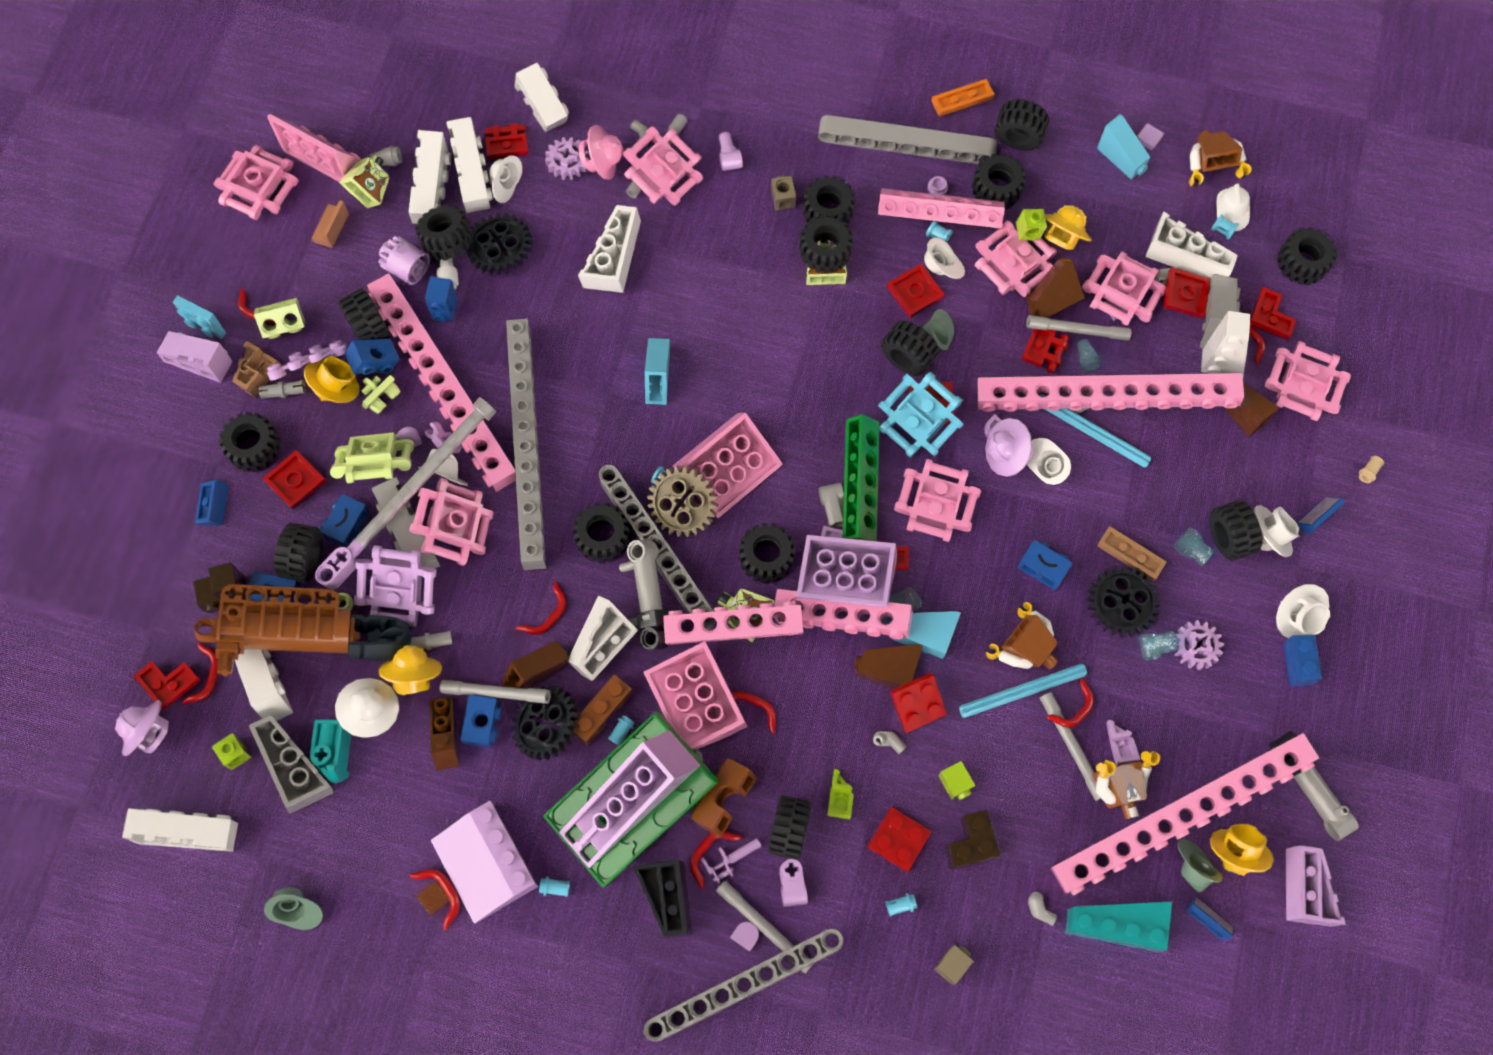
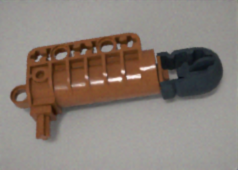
(297, 626)

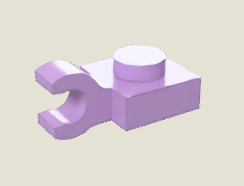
(439, 436)

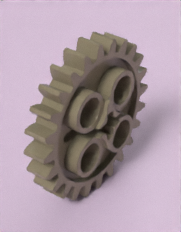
(667, 488)

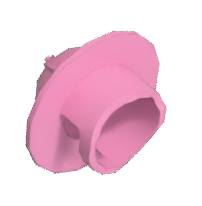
(604, 152)

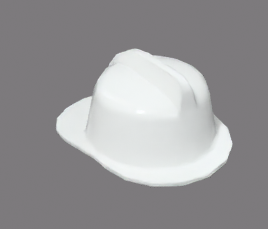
(504, 177)
(1234, 205)
(942, 260)
(1049, 461)
(448, 469)

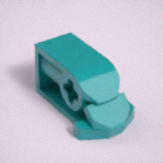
(330, 749)

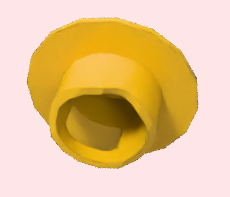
(1066, 227)
(332, 380)
(410, 670)
(1242, 849)

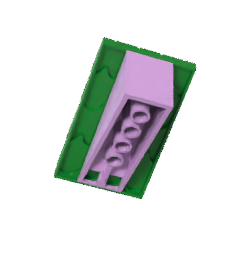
(630, 799)

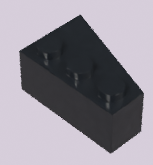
(668, 896)

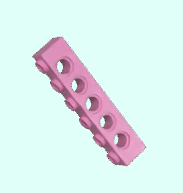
(941, 208)
(792, 625)
(896, 629)

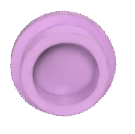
(937, 186)

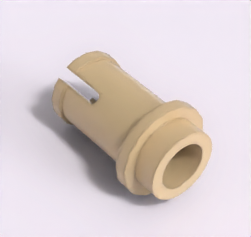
(1369, 473)

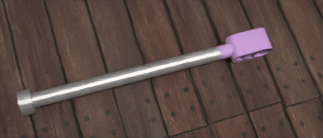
(481, 411)

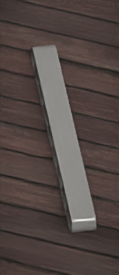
(905, 139)
(665, 554)
(735, 994)

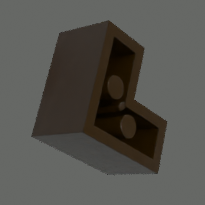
(209, 589)
(979, 843)

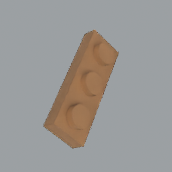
(1131, 553)

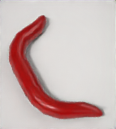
(247, 312)
(1260, 344)
(551, 620)
(212, 677)
(760, 702)
(1081, 714)
(701, 850)
(447, 887)

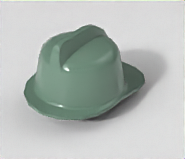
(940, 328)
(1197, 867)
(293, 909)

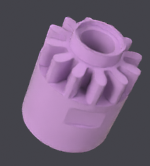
(404, 260)

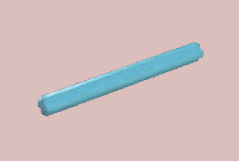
(1102, 435)
(1022, 690)

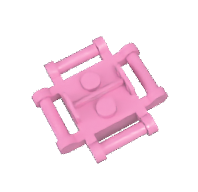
(662, 166)
(254, 180)
(1013, 261)
(1125, 287)
(1306, 381)
(937, 501)
(452, 521)

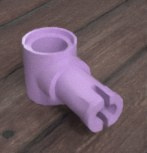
(729, 156)

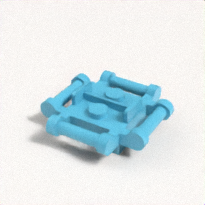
(920, 415)

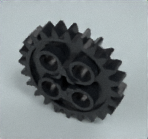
(514, 233)
(1113, 617)
(538, 739)

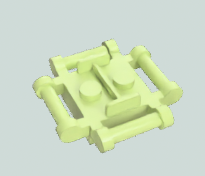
(372, 457)

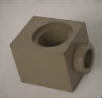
(786, 199)
(954, 964)

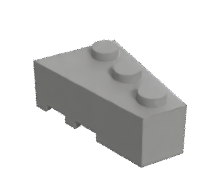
(1221, 298)

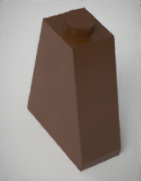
(1056, 290)
(1253, 411)
(889, 665)
(535, 667)

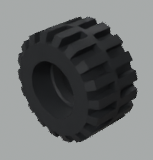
(1021, 124)
(1001, 168)
(832, 190)
(826, 229)
(444, 232)
(1313, 243)
(363, 316)
(909, 348)
(239, 430)
(1235, 530)
(766, 536)
(601, 549)
(298, 552)
(789, 827)

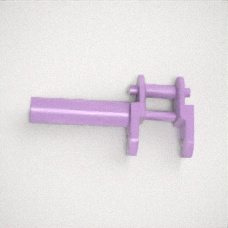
(730, 859)

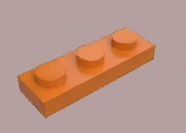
(962, 97)

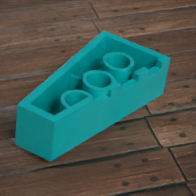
(1130, 925)

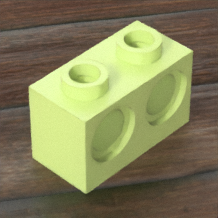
(277, 313)

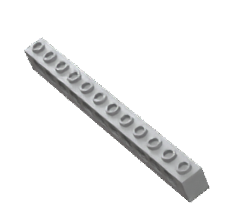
(525, 445)

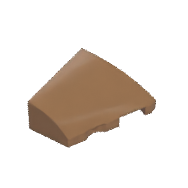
(253, 369)

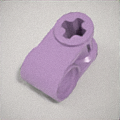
(793, 888)

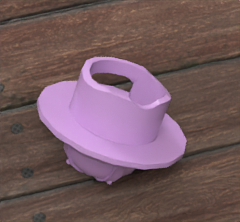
(1009, 447)
(139, 728)

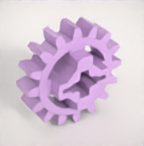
(566, 158)
(1190, 638)

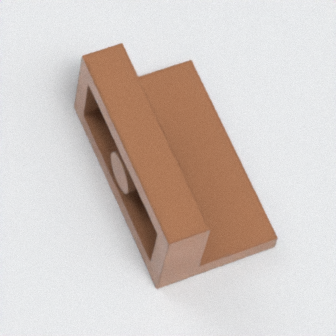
(330, 224)

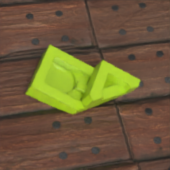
(840, 797)

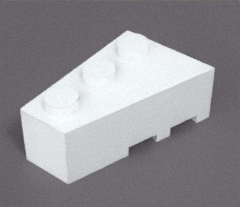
(541, 97)
(600, 639)

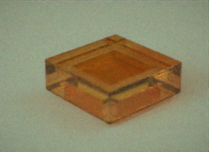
(433, 898)

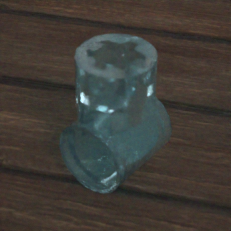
(1192, 545)
(1154, 645)

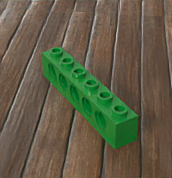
(861, 478)

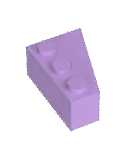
(195, 355)
(1309, 888)

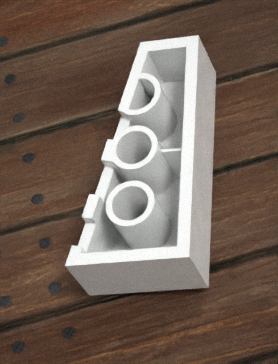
(469, 165)
(430, 175)
(1189, 250)
(612, 256)
(1228, 345)
(262, 684)
(180, 830)

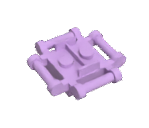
(395, 583)

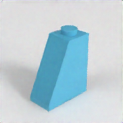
(1123, 148)
(657, 371)
(932, 631)

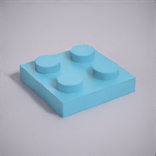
(199, 317)

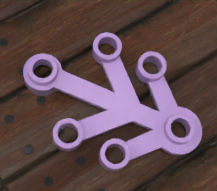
(316, 354)

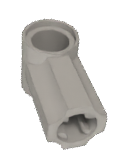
(832, 499)

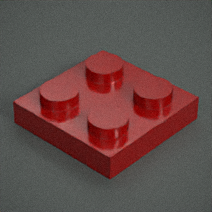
(915, 290)
(1186, 292)
(294, 480)
(918, 702)
(899, 839)

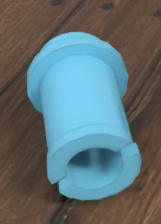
(621, 730)
(554, 887)
(901, 904)

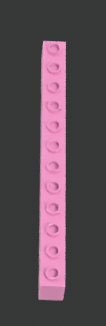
(386, 289)
(1229, 383)
(1297, 747)

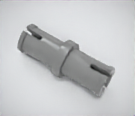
(282, 389)
(430, 641)

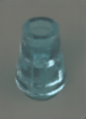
(1088, 356)

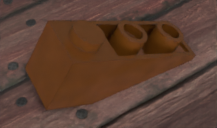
(444, 734)

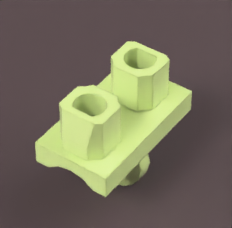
(387, 387)

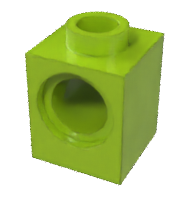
(1031, 224)
(231, 751)
(957, 781)

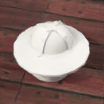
(1277, 530)
(1303, 611)
(367, 707)

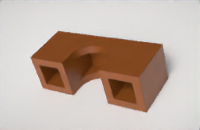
(597, 712)
(732, 780)

